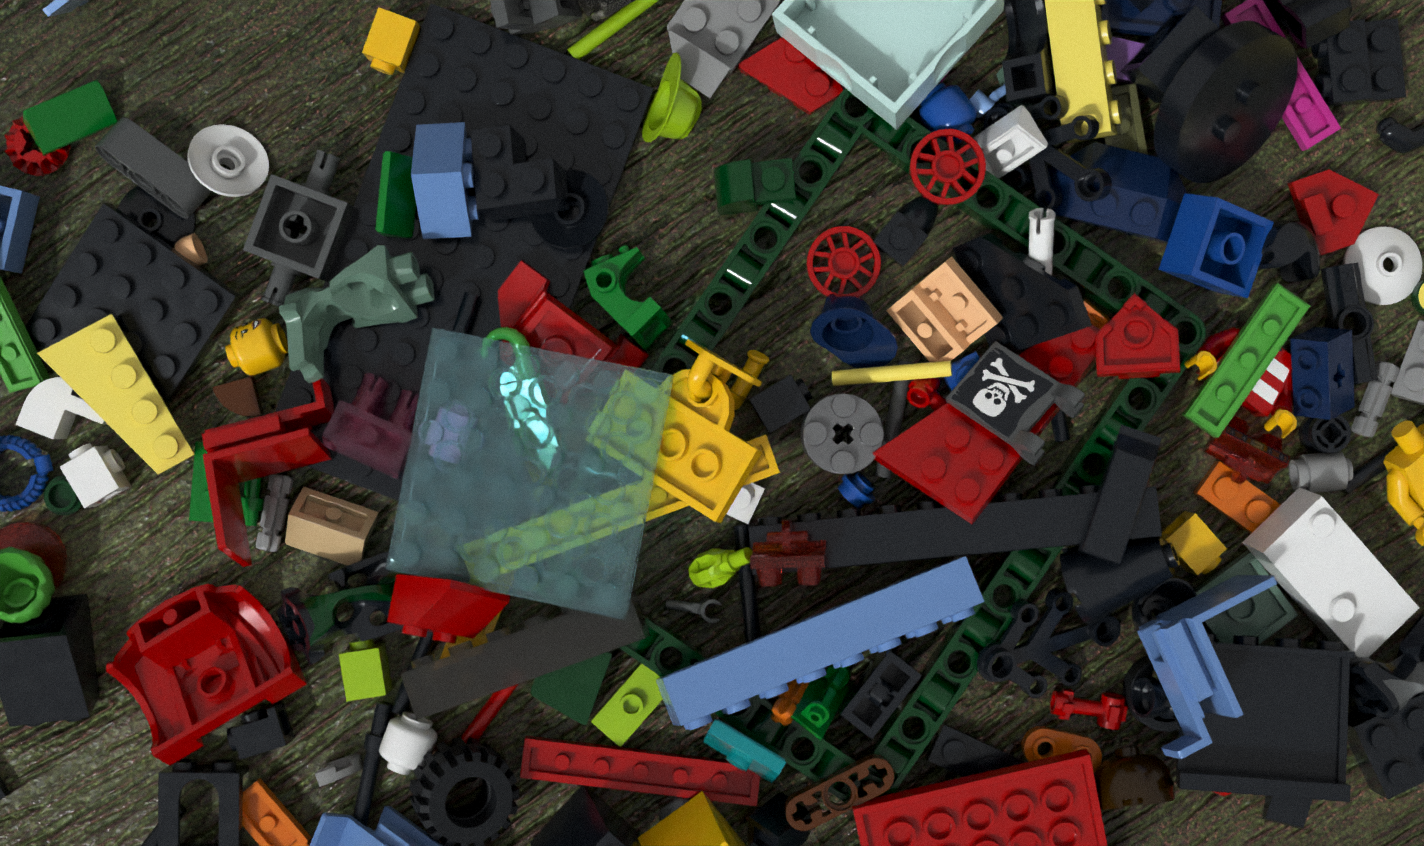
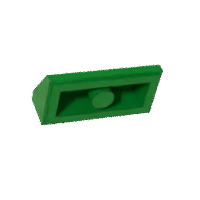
(69, 117)
(396, 197)

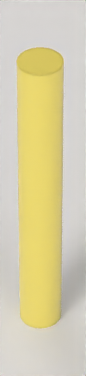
(892, 373)

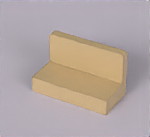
(329, 526)

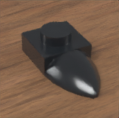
(907, 230)

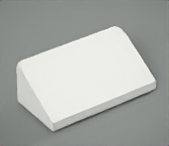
(1009, 142)

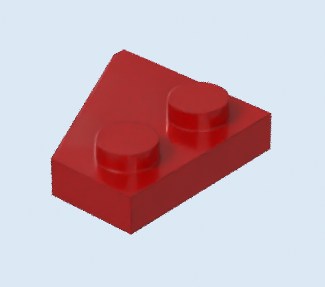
(792, 76)

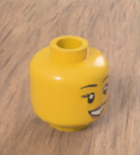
(257, 346)

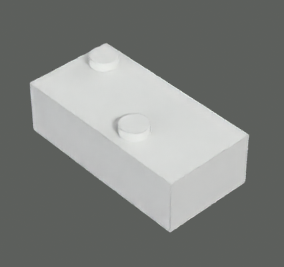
(1330, 573)

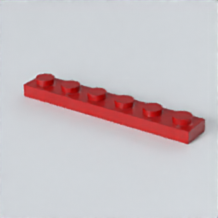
(637, 770)

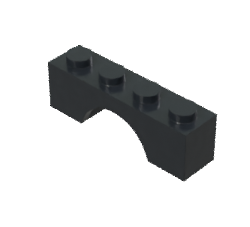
(1029, 58)

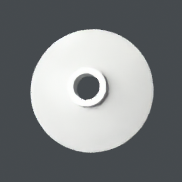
(232, 148)
(1370, 251)

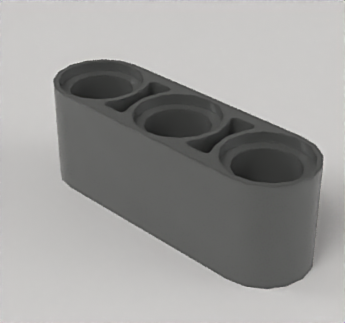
(152, 167)

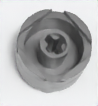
(864, 433)

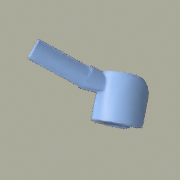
(984, 103)

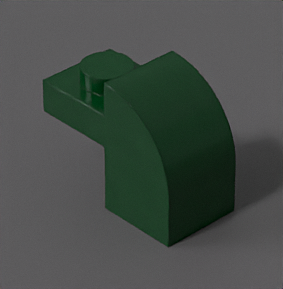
(747, 184)

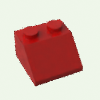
(442, 607)

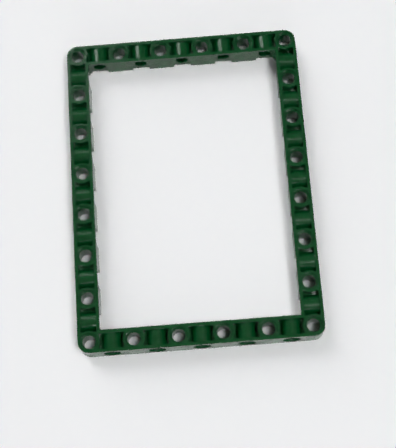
(1020, 570)

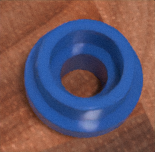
(857, 489)

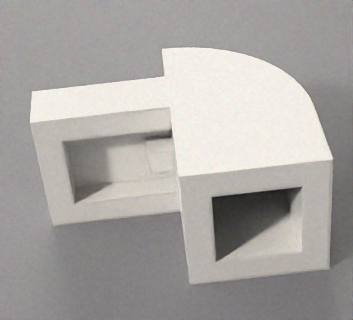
(53, 408)

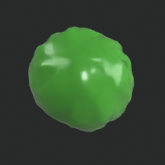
(24, 585)

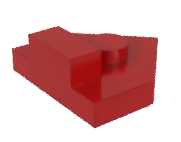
(1332, 208)
(1137, 343)

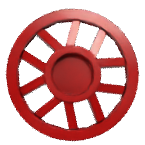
(947, 167)
(843, 262)

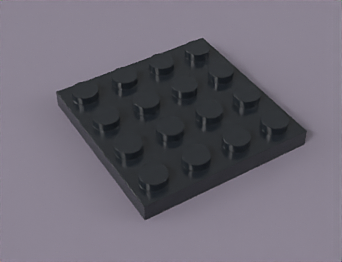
(154, 292)

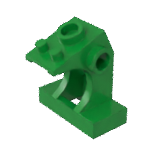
(607, 285)

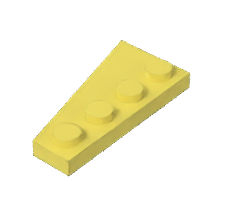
(116, 386)

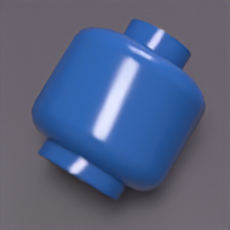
(947, 109)

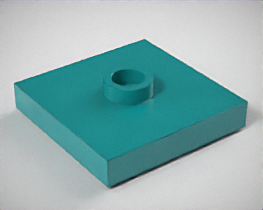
(744, 751)

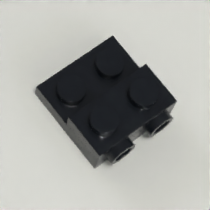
(1361, 64)

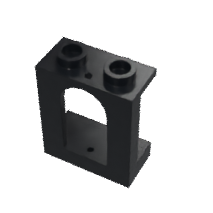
(227, 780)

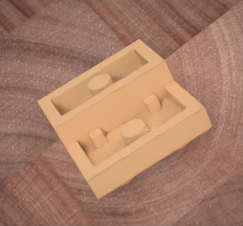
(944, 313)

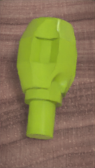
(717, 566)

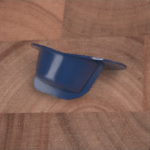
(853, 333)

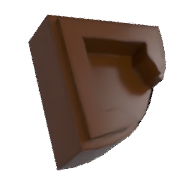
(240, 397)

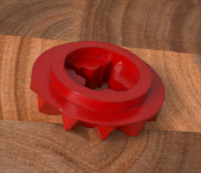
(31, 162)

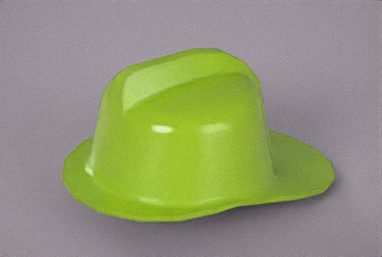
(673, 107)

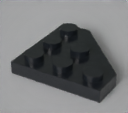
(1028, 298)

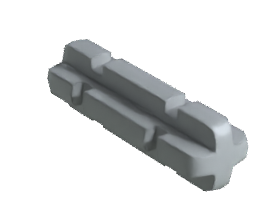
(1375, 399)
(274, 512)

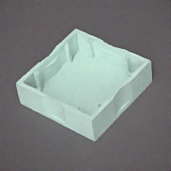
(886, 49)

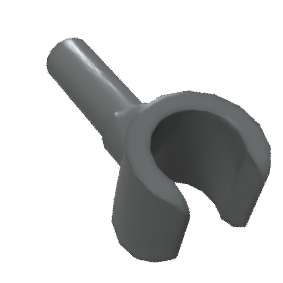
(694, 607)

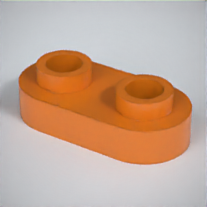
(1060, 743)

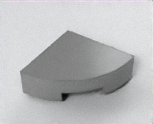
(338, 769)

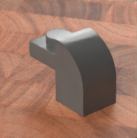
(533, 15)

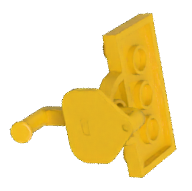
(697, 451)

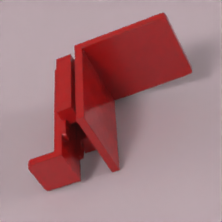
(256, 450)

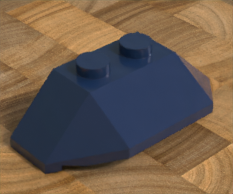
(1141, 198)

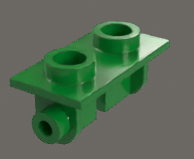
(822, 701)

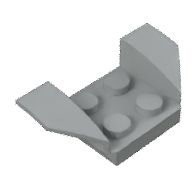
(715, 37)

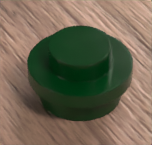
(61, 497)

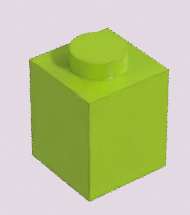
(365, 670)

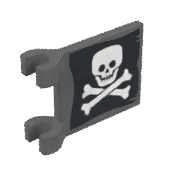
(1011, 397)

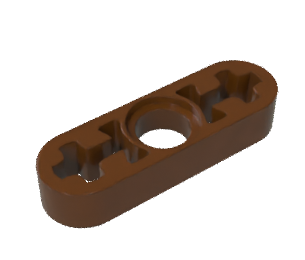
(835, 809)

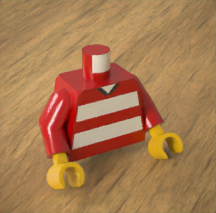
(1272, 391)

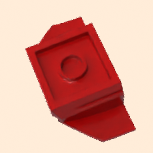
(554, 326)

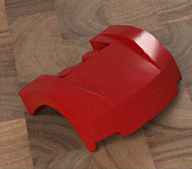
(203, 664)

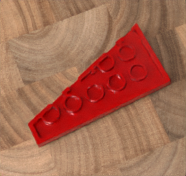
(962, 460)

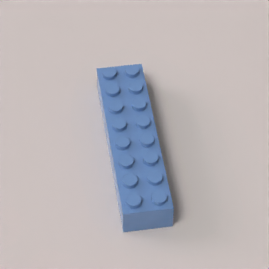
(821, 640)

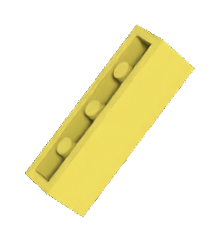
(1081, 63)

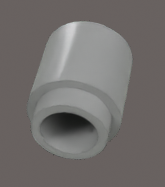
(1321, 472)

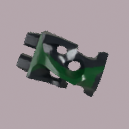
(313, 619)

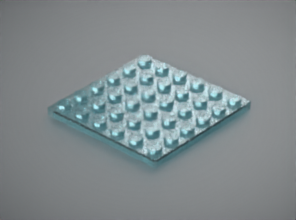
(530, 472)

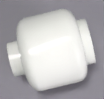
(407, 742)

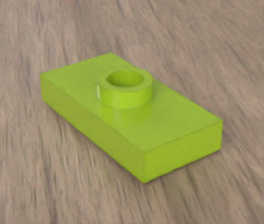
(629, 705)

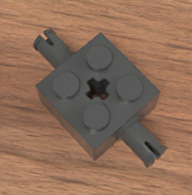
(291, 204)

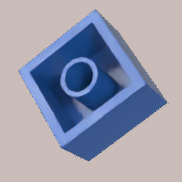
(1216, 245)

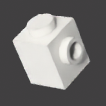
(95, 474)

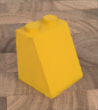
(692, 825)

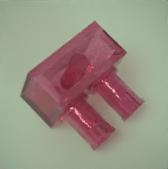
(368, 438)

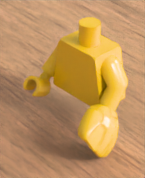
(1406, 475)

